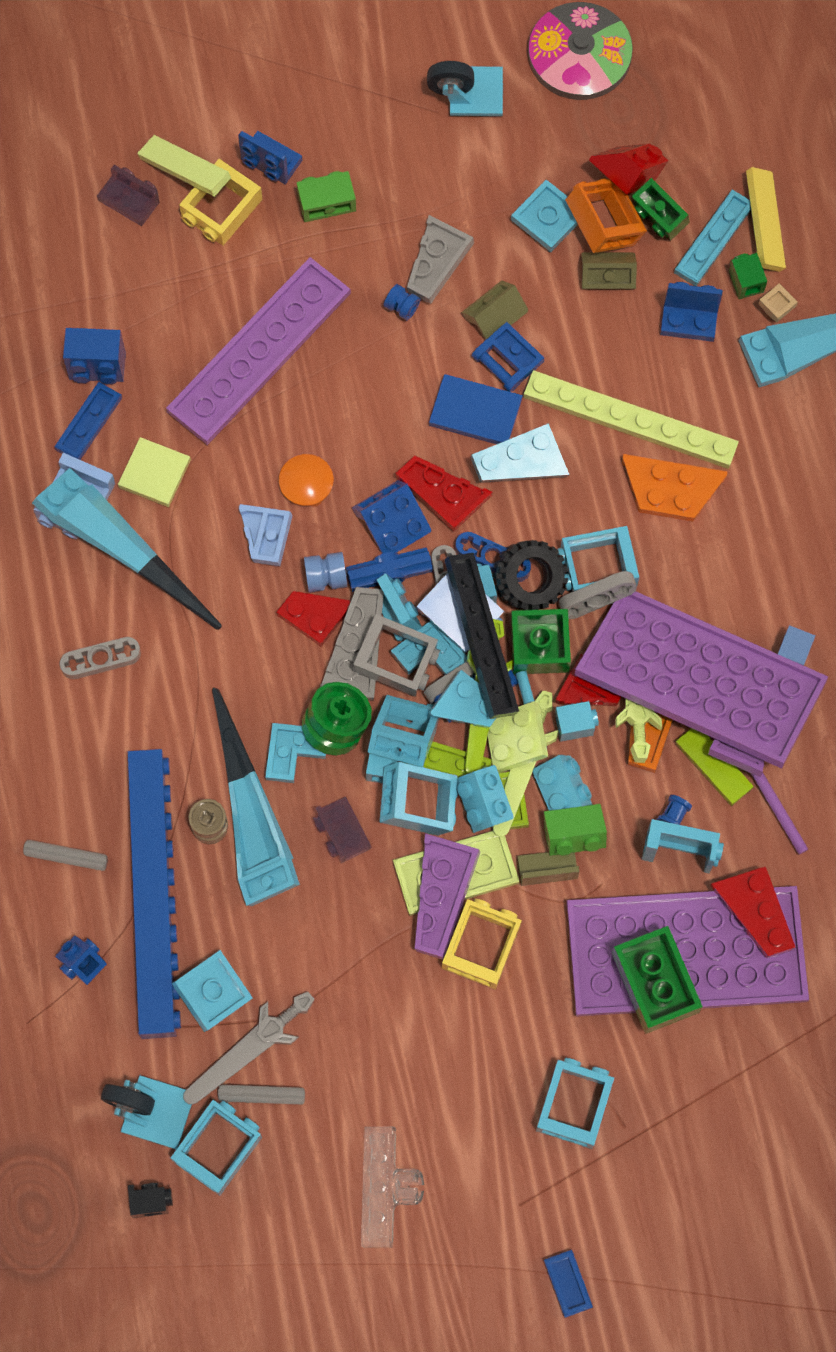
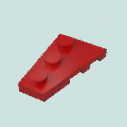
(445, 495)

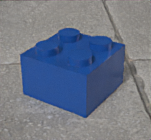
(94, 355)

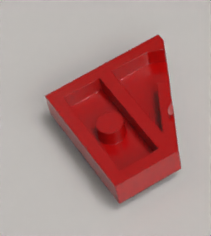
(313, 614)

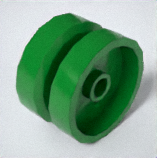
(336, 718)

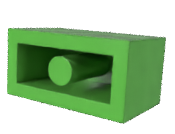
(326, 196)
(575, 829)

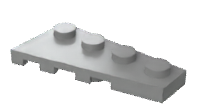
(360, 614)

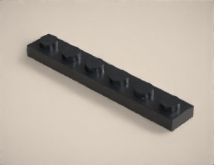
(481, 635)

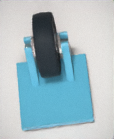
(468, 88)
(149, 1110)

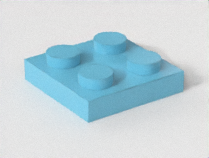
(545, 216)
(212, 991)

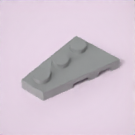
(438, 257)

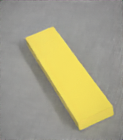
(765, 219)

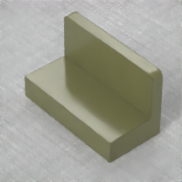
(609, 270)
(496, 308)
(544, 868)

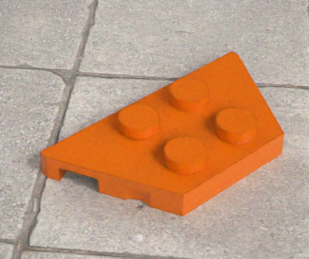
(671, 487)

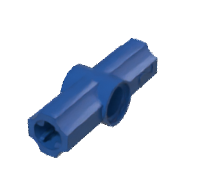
(390, 563)

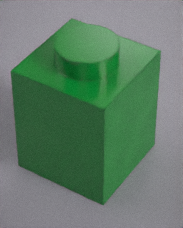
(747, 275)

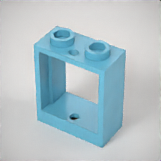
(618, 536)
(413, 746)
(394, 799)
(226, 1112)
(568, 1132)

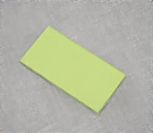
(492, 872)

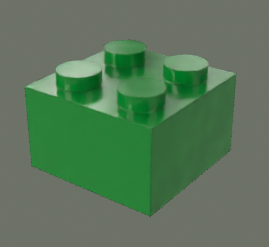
(540, 641)

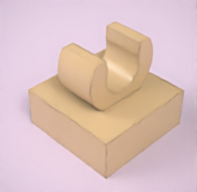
(777, 303)

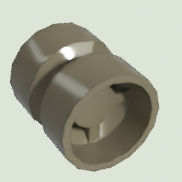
(208, 821)

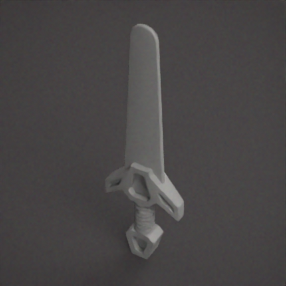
(263, 1036)

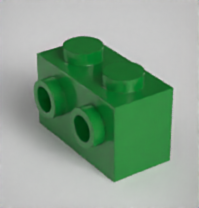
(660, 209)

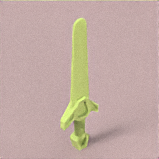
(637, 717)
(520, 776)

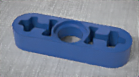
(488, 546)

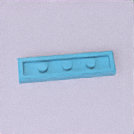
(713, 238)

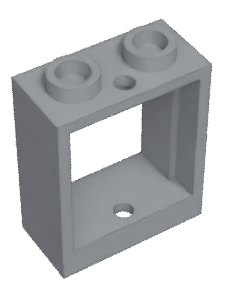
(369, 644)

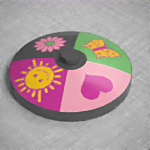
(580, 50)

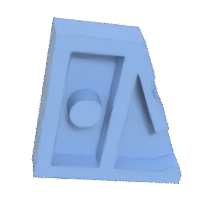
(266, 532)

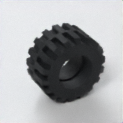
(552, 569)

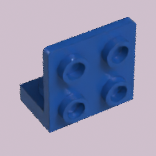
(268, 156)
(691, 311)
(393, 517)

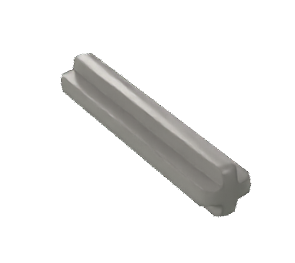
(65, 855)
(261, 1094)

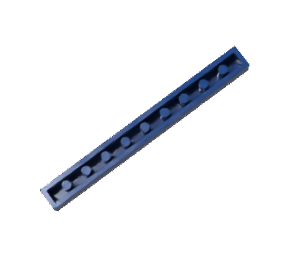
(152, 894)

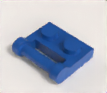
(514, 351)

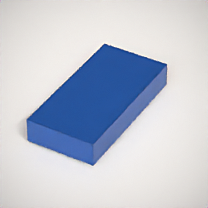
(568, 1284)

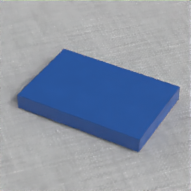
(475, 410)

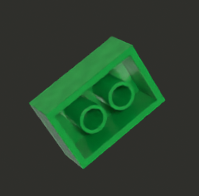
(656, 979)

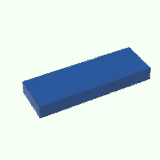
(88, 421)

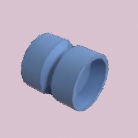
(325, 572)

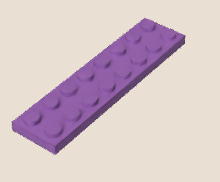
(258, 351)

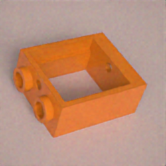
(600, 239)

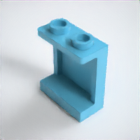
(683, 839)

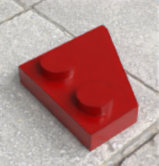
(579, 690)

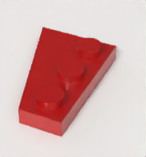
(758, 910)

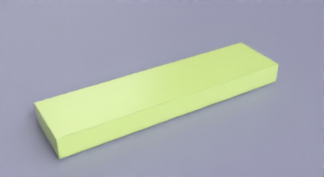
(184, 165)

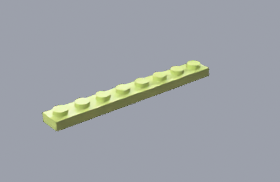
(631, 419)

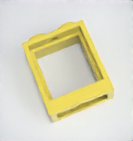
(211, 230)
(471, 970)

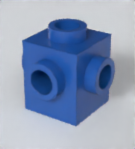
(80, 959)

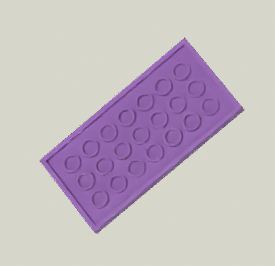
(702, 677)
(711, 941)

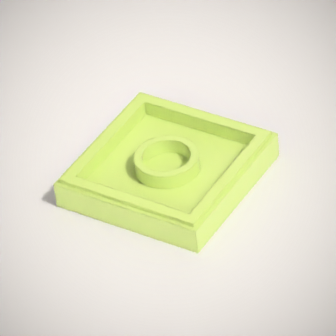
(154, 472)

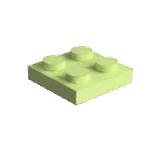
(517, 738)

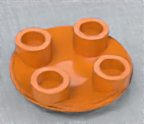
(306, 480)

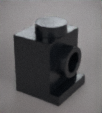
(149, 1200)

